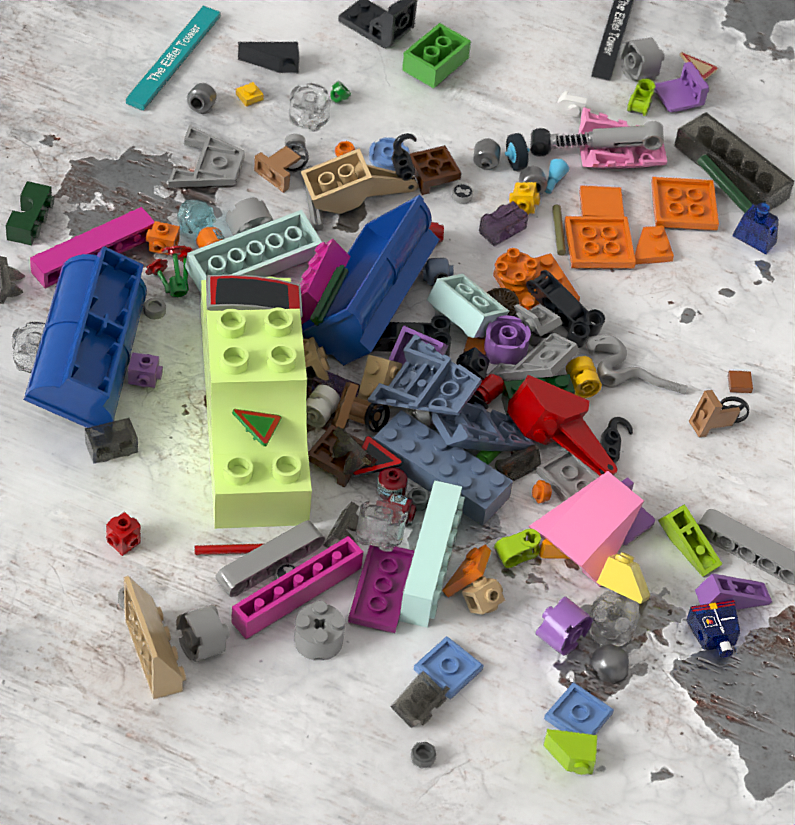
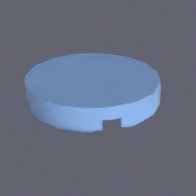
(382, 151)

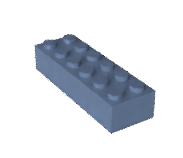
(430, 459)

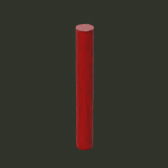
(225, 549)

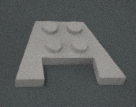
(216, 166)
(545, 360)

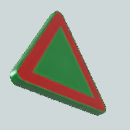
(258, 424)

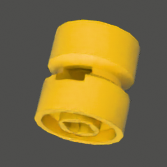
(583, 376)

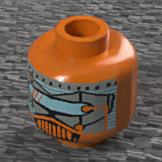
(208, 236)

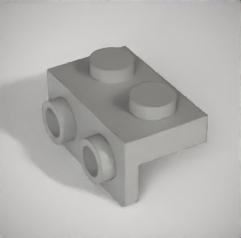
(538, 319)

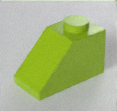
(572, 750)

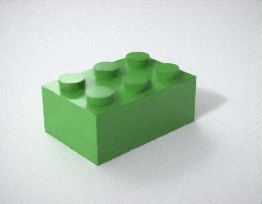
(436, 55)

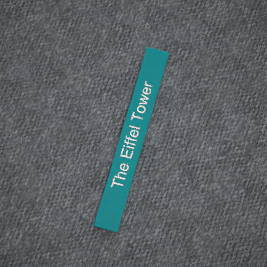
(172, 58)

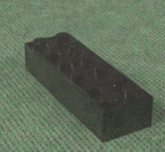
(736, 159)

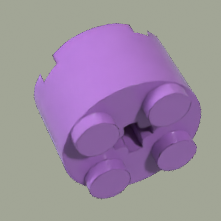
(507, 340)
(564, 626)

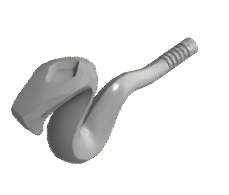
(615, 377)

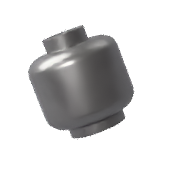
(201, 97)
(486, 154)
(534, 174)

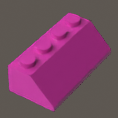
(317, 276)

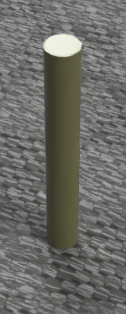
(559, 230)

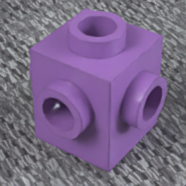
(144, 370)

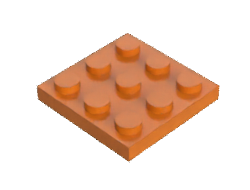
(684, 203)
(599, 242)
(547, 263)

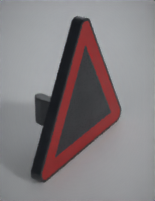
(384, 458)

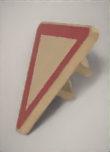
(705, 68)

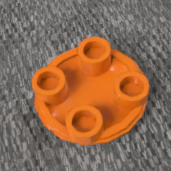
(516, 267)

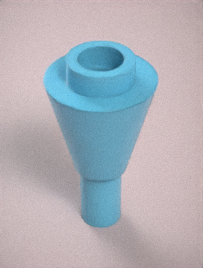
(557, 171)

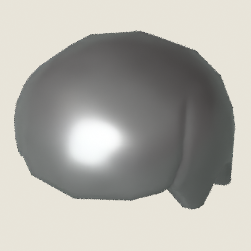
(610, 663)

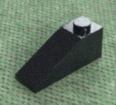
(274, 56)

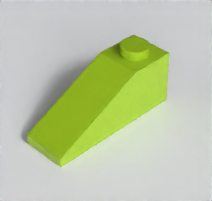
(690, 540)

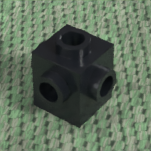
(474, 362)

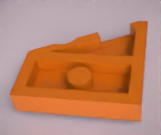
(653, 246)
(469, 571)

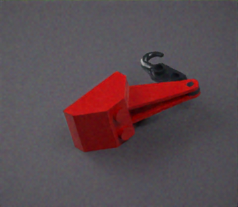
(554, 414)

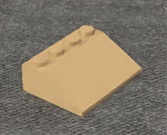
(152, 641)

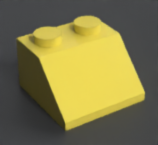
(624, 577)

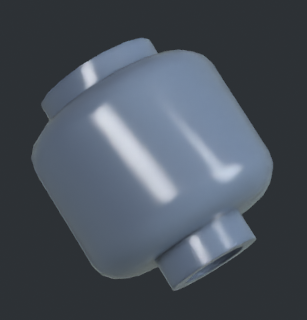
(434, 266)

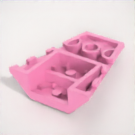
(615, 157)
(591, 523)

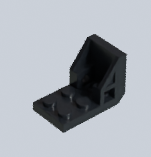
(378, 24)

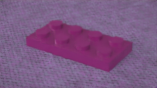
(381, 588)

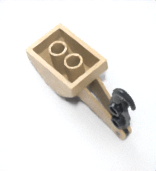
(348, 180)

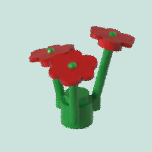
(177, 285)

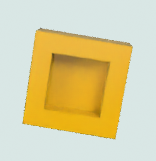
(249, 94)

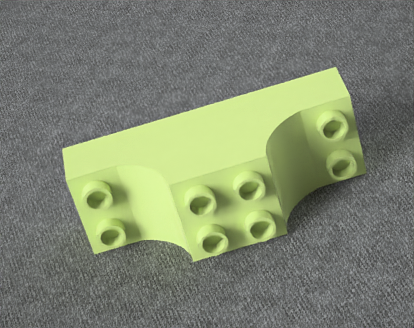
(259, 366)

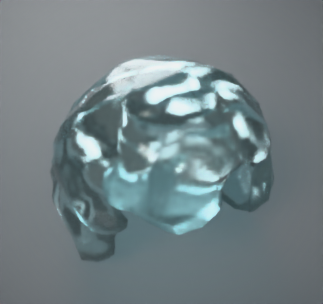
(195, 216)

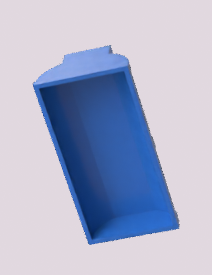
(380, 274)
(88, 338)

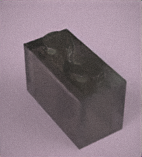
(111, 440)

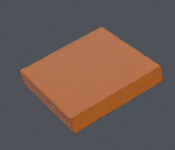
(601, 201)

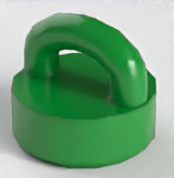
(341, 90)

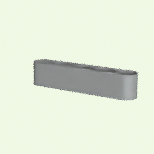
(749, 545)
(265, 560)

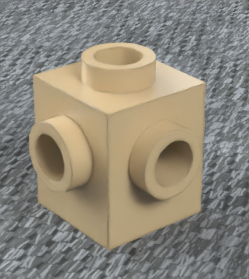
(483, 595)

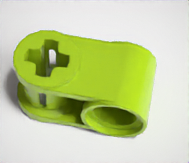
(642, 97)
(516, 549)

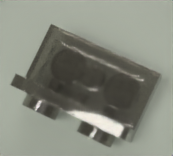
(419, 700)

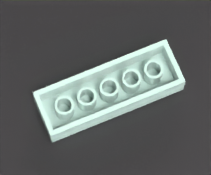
(257, 251)
(432, 554)

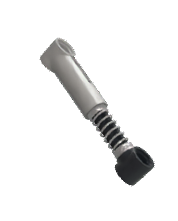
(601, 138)

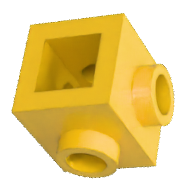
(525, 196)

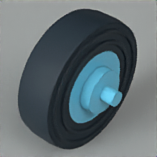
(517, 151)

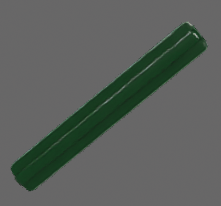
(724, 183)
(329, 295)

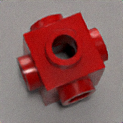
(123, 533)

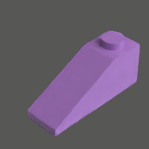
(725, 588)

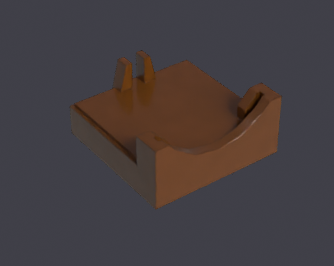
(434, 168)
(322, 457)

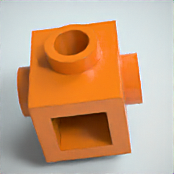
(162, 236)

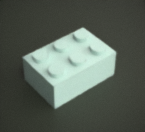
(465, 304)

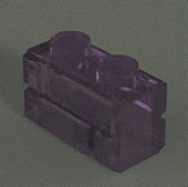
(503, 223)

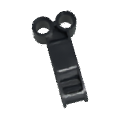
(572, 313)
(437, 329)

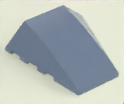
(428, 382)
(480, 430)

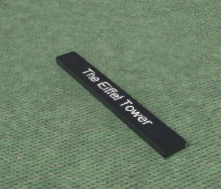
(612, 39)

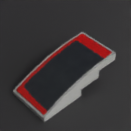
(251, 293)

